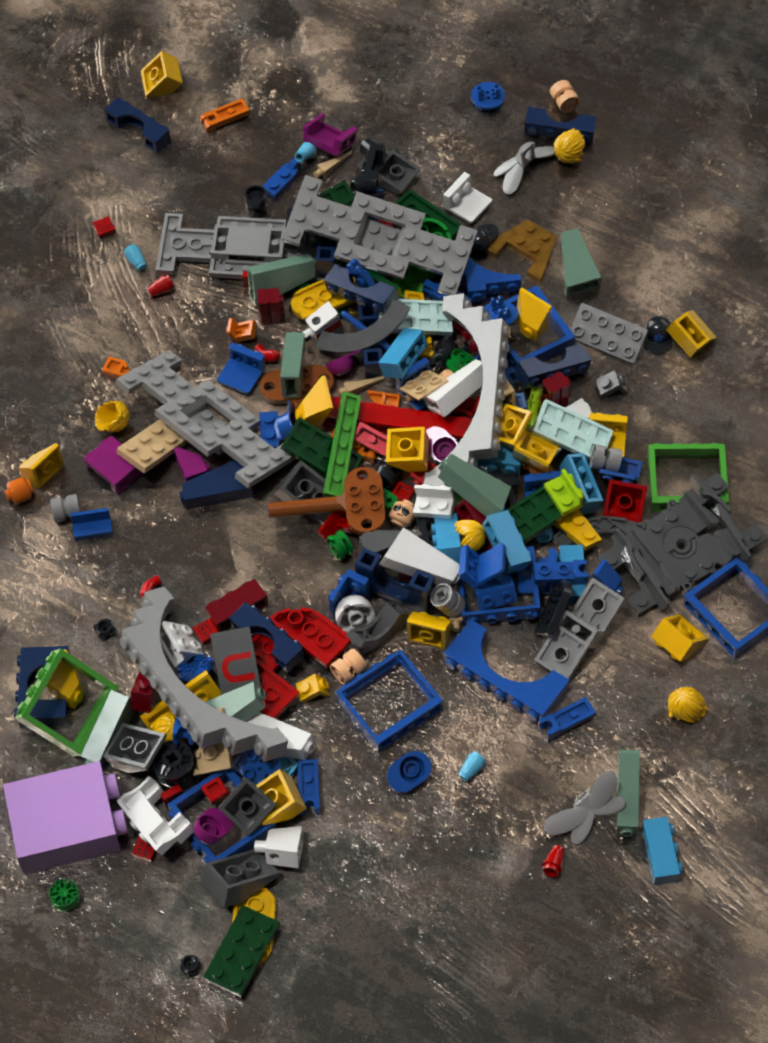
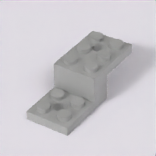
(580, 628)

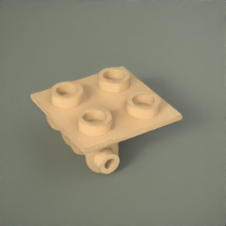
(422, 385)

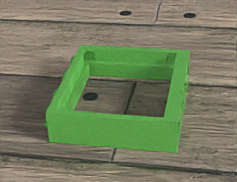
(658, 450)
(34, 692)

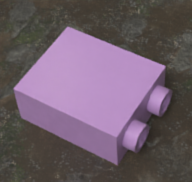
(64, 817)

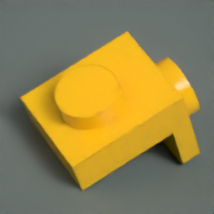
(312, 687)

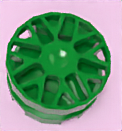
(458, 360)
(339, 545)
(64, 895)

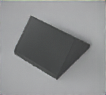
(247, 805)

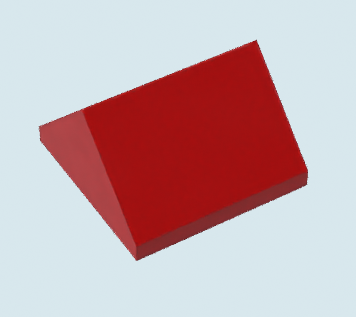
(625, 500)

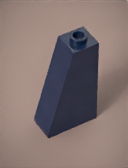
(215, 487)

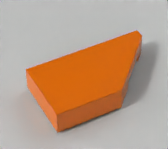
(115, 367)
(384, 398)

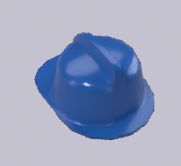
(285, 422)
(409, 771)

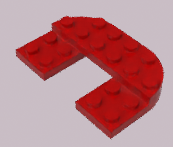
(319, 639)

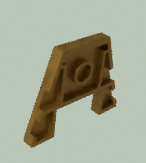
(529, 241)

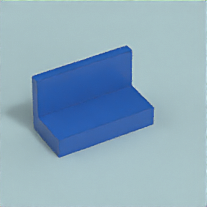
(91, 524)

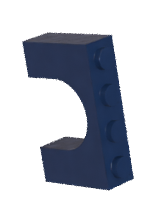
(412, 595)
(48, 712)

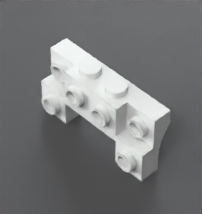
(149, 820)

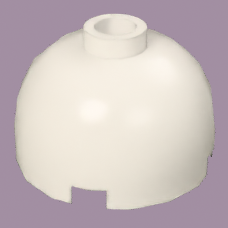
(354, 612)

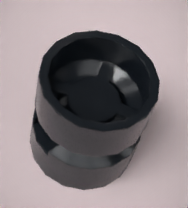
(256, 201)
(388, 473)

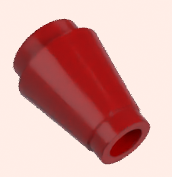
(160, 286)
(553, 863)

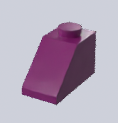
(190, 464)

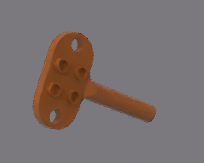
(311, 375)
(360, 501)

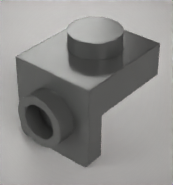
(611, 383)

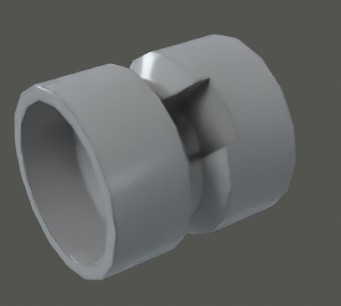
(605, 458)
(62, 508)
(447, 600)

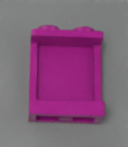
(328, 137)
(110, 465)

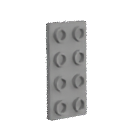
(608, 333)

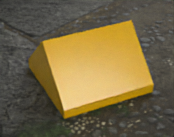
(513, 424)
(535, 451)

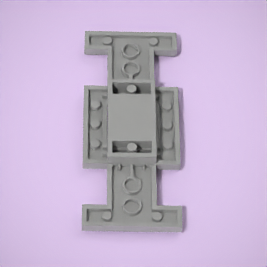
(230, 237)
(377, 244)
(187, 415)

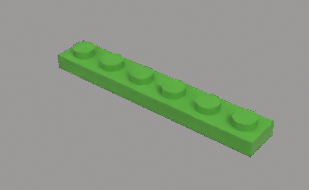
(342, 444)

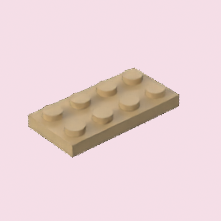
(151, 446)

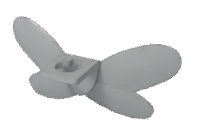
(514, 167)
(589, 803)

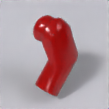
(270, 355)
(150, 584)

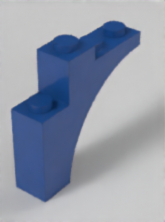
(483, 281)

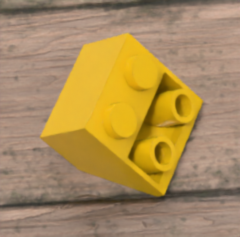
(691, 333)

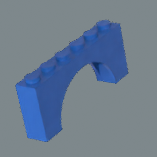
(532, 698)

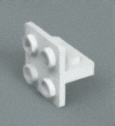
(434, 501)
(179, 643)

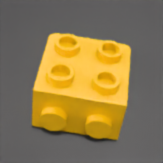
(618, 424)

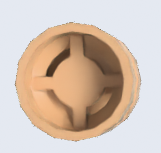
(564, 96)
(350, 665)

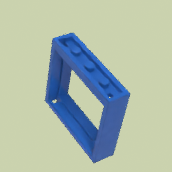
(553, 349)
(502, 614)
(709, 621)
(405, 725)
(195, 792)

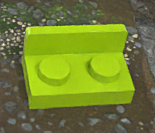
(565, 493)

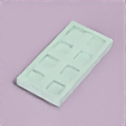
(425, 316)
(569, 429)

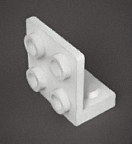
(465, 200)

